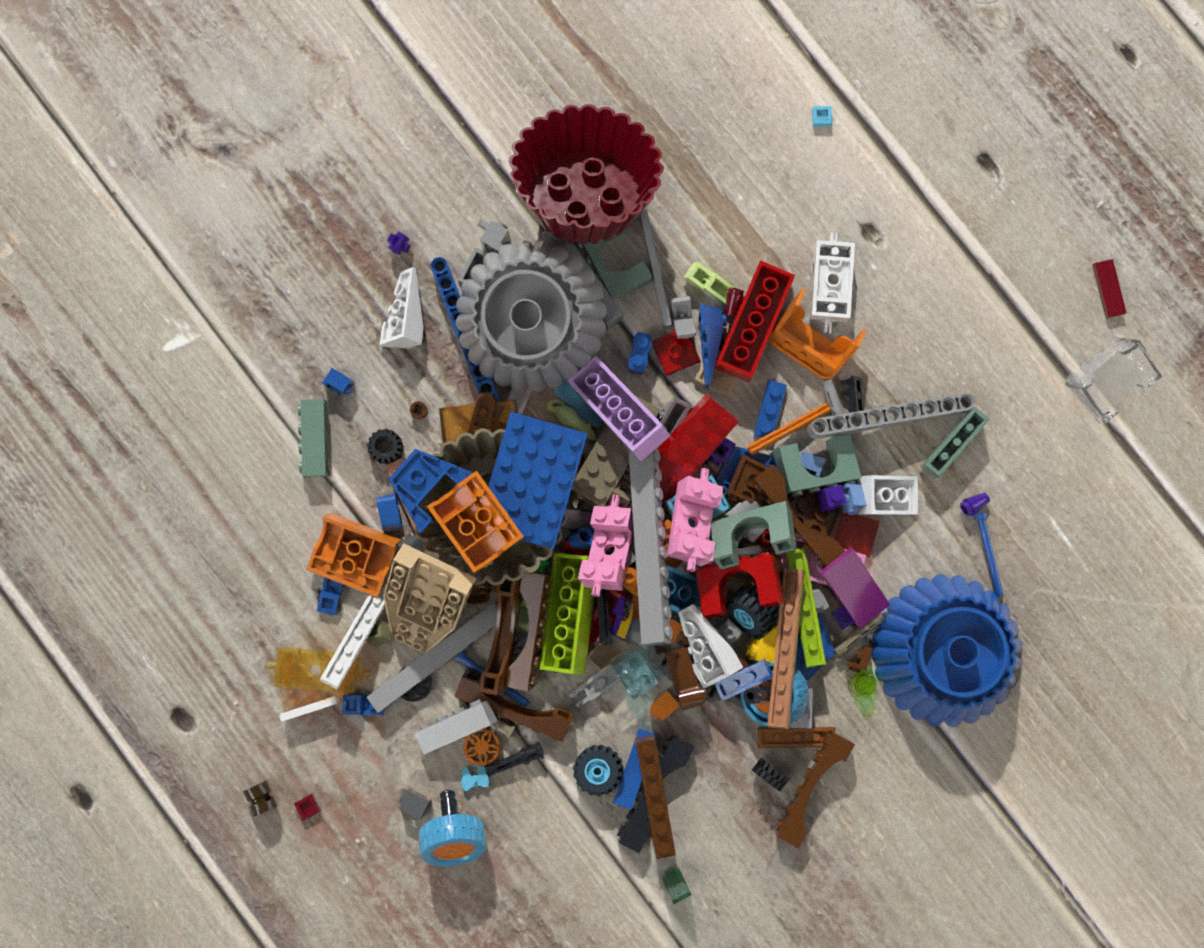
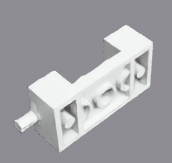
(829, 301)

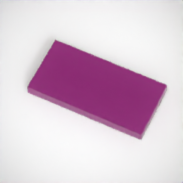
(855, 587)

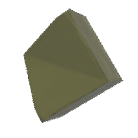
(380, 634)

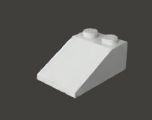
(889, 495)

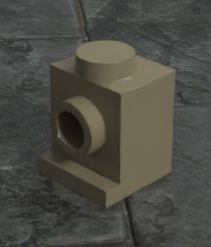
(623, 490)

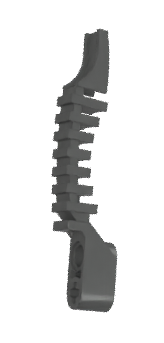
(635, 635)

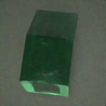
(676, 884)

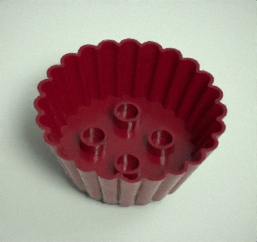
(585, 172)

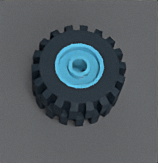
(748, 613)
(598, 770)

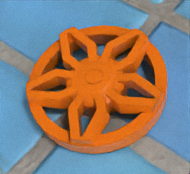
(481, 747)

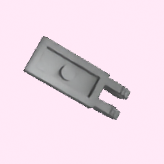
(596, 685)

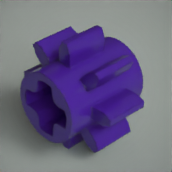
(398, 243)

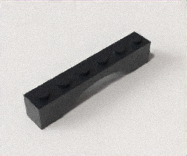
(635, 831)

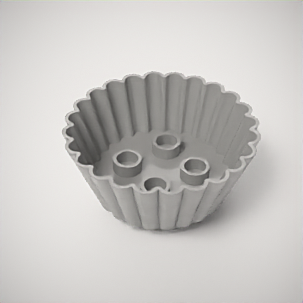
(531, 316)

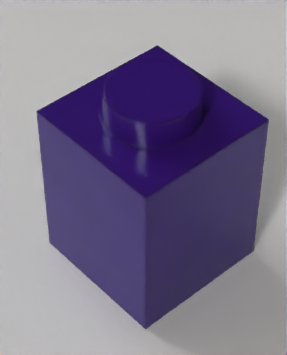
(831, 498)

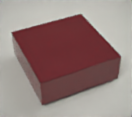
(307, 807)

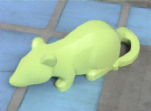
(570, 418)

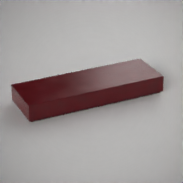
(1109, 288)

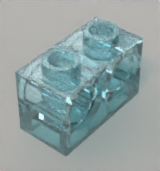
(632, 677)

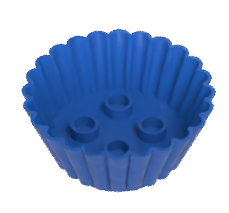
(947, 650)

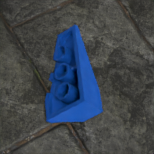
(710, 328)

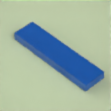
(631, 777)

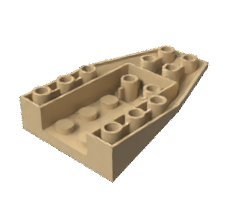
(424, 598)

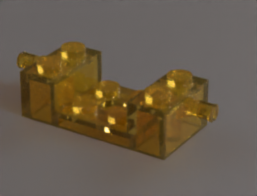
(294, 670)

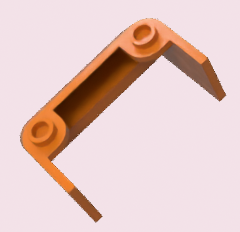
(809, 346)

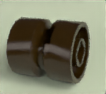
(260, 798)

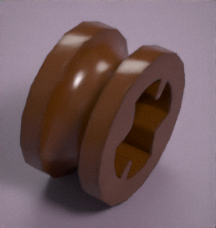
(413, 407)

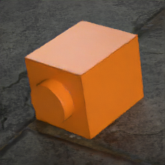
(663, 706)

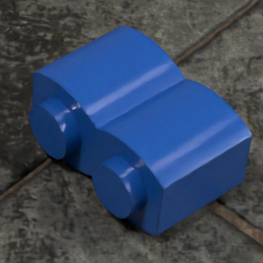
(639, 357)

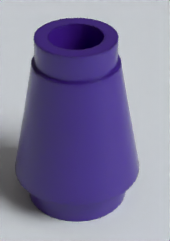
(973, 504)

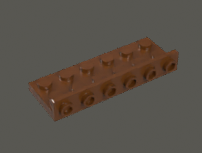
(803, 506)

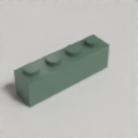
(313, 438)
(954, 442)

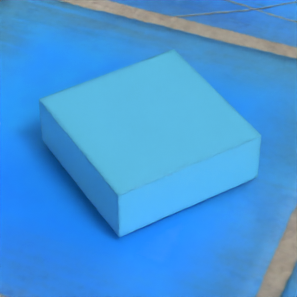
(821, 116)

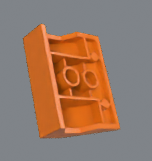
(475, 522)
(353, 554)

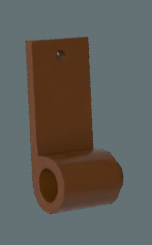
(684, 679)

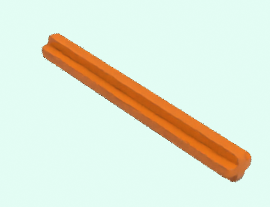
(788, 429)

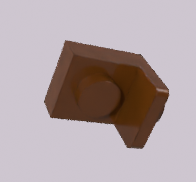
(863, 657)

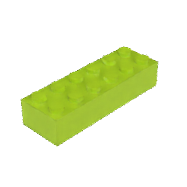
(567, 618)

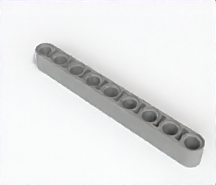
(899, 412)

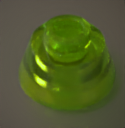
(858, 682)

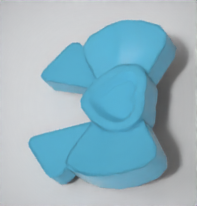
(481, 779)

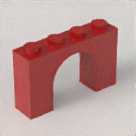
(712, 582)

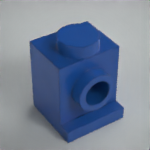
(338, 382)

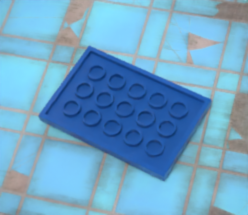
(536, 475)

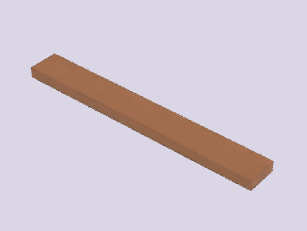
(786, 649)

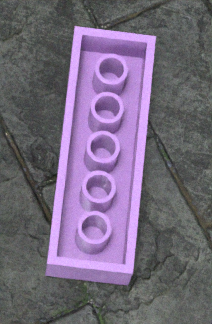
(619, 408)

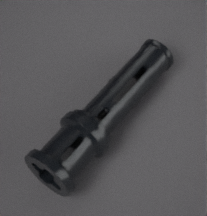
(524, 757)

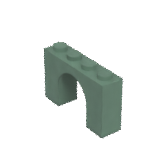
(616, 283)
(843, 467)
(730, 530)

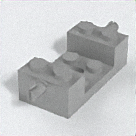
(494, 236)

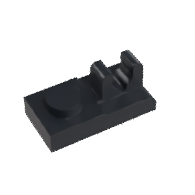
(855, 394)

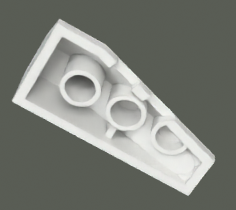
(405, 320)
(711, 653)

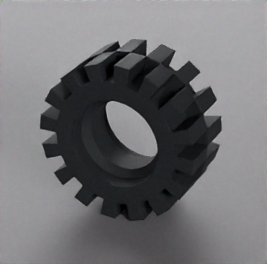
(396, 446)
(770, 774)

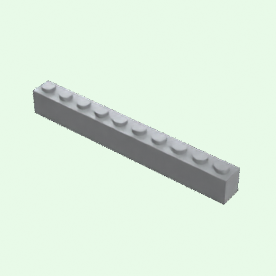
(650, 550)

